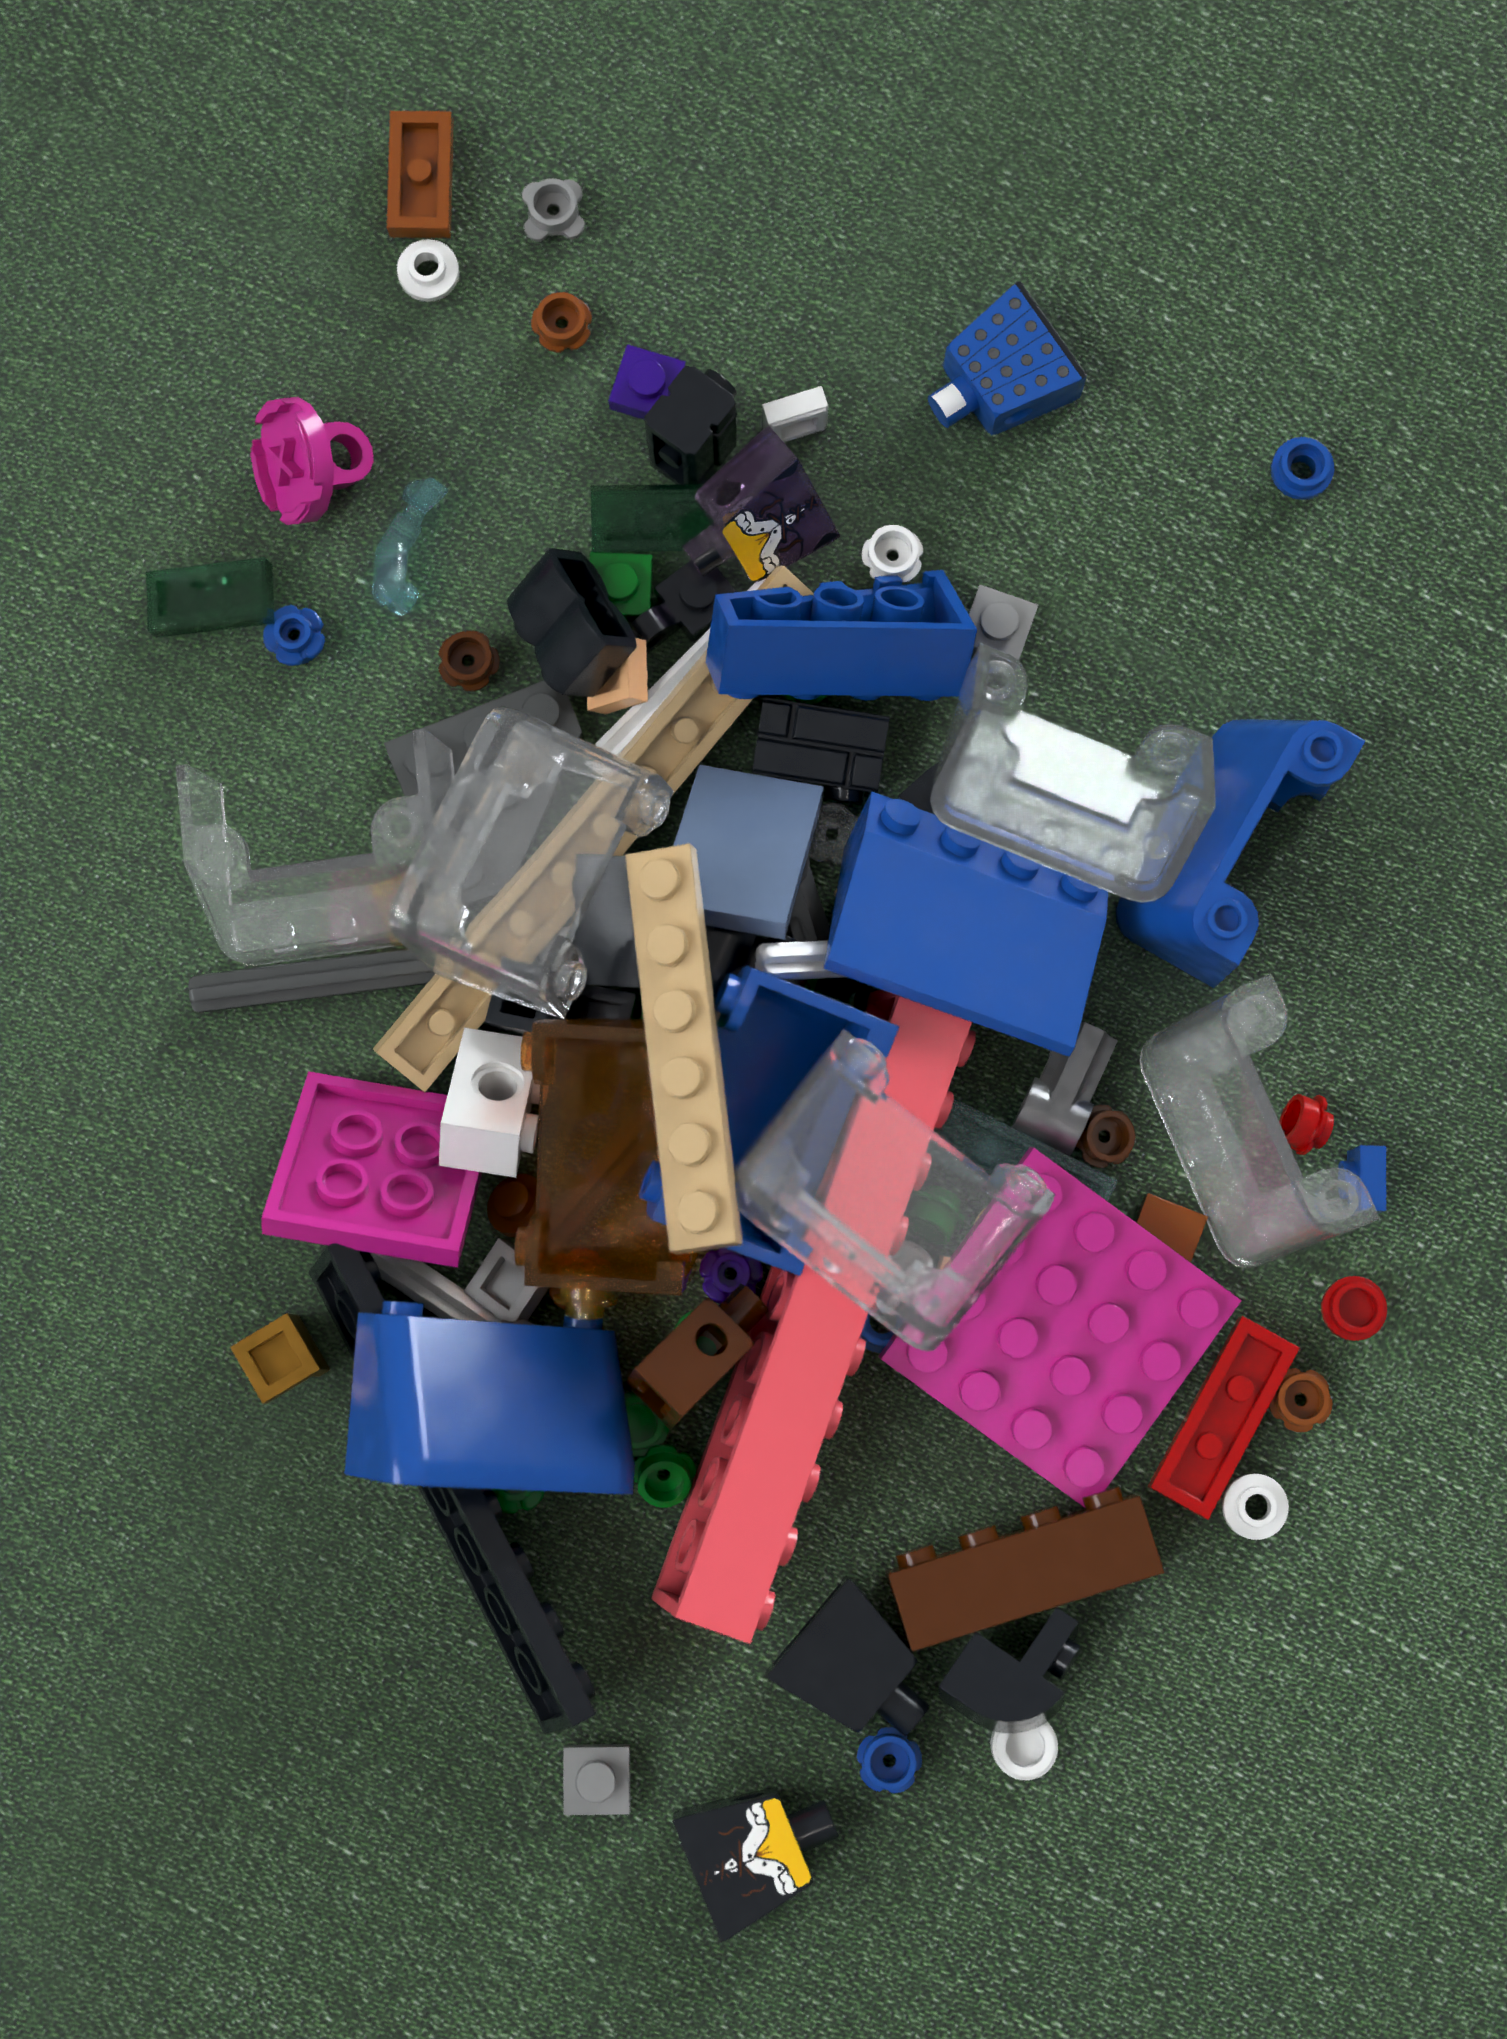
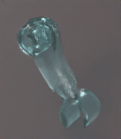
(392, 551)

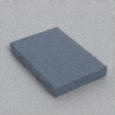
(749, 846)

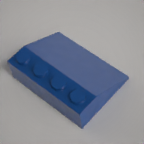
(964, 926)

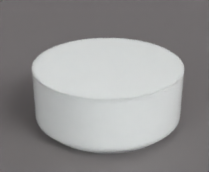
(1025, 1753)

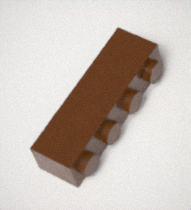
(1023, 1570)

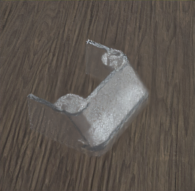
(314, 904)

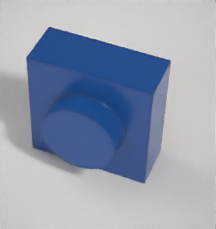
(1370, 1166)

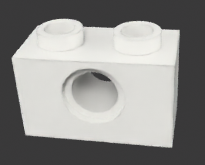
(488, 1106)

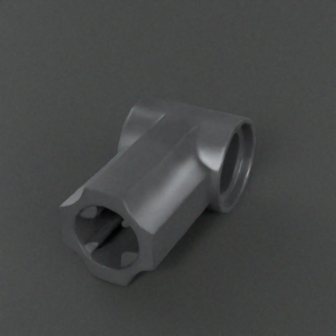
(1060, 1099)

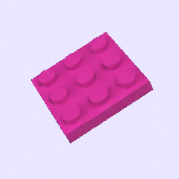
(369, 1173)

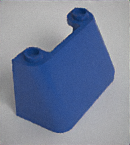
(1257, 765)
(767, 1045)
(488, 1404)

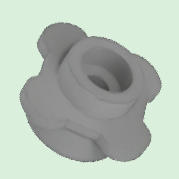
(548, 193)

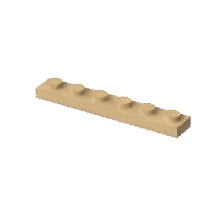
(683, 1050)

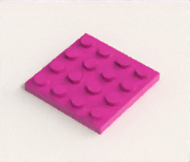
(1074, 1340)

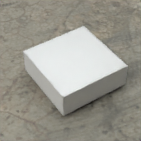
(797, 414)

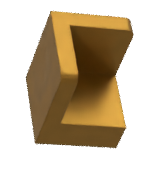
(279, 1357)

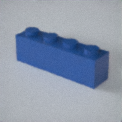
(842, 641)

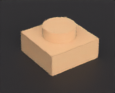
(626, 686)

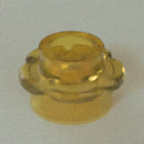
(585, 1303)

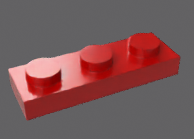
(1223, 1417)

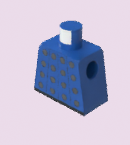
(1007, 367)

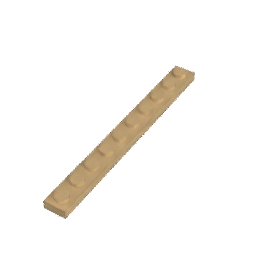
(667, 744)

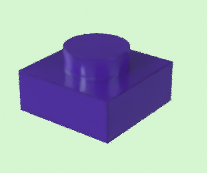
(642, 380)

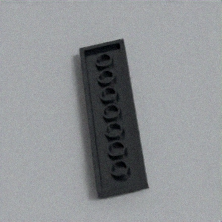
(468, 1521)

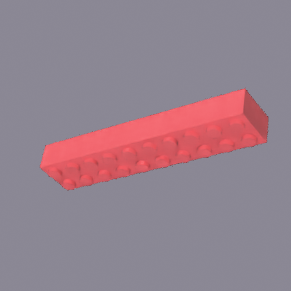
(789, 1386)

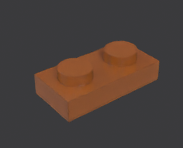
(420, 174)

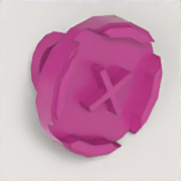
(296, 460)

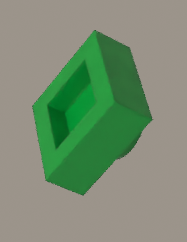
(626, 580)

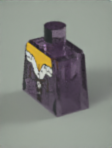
(760, 512)

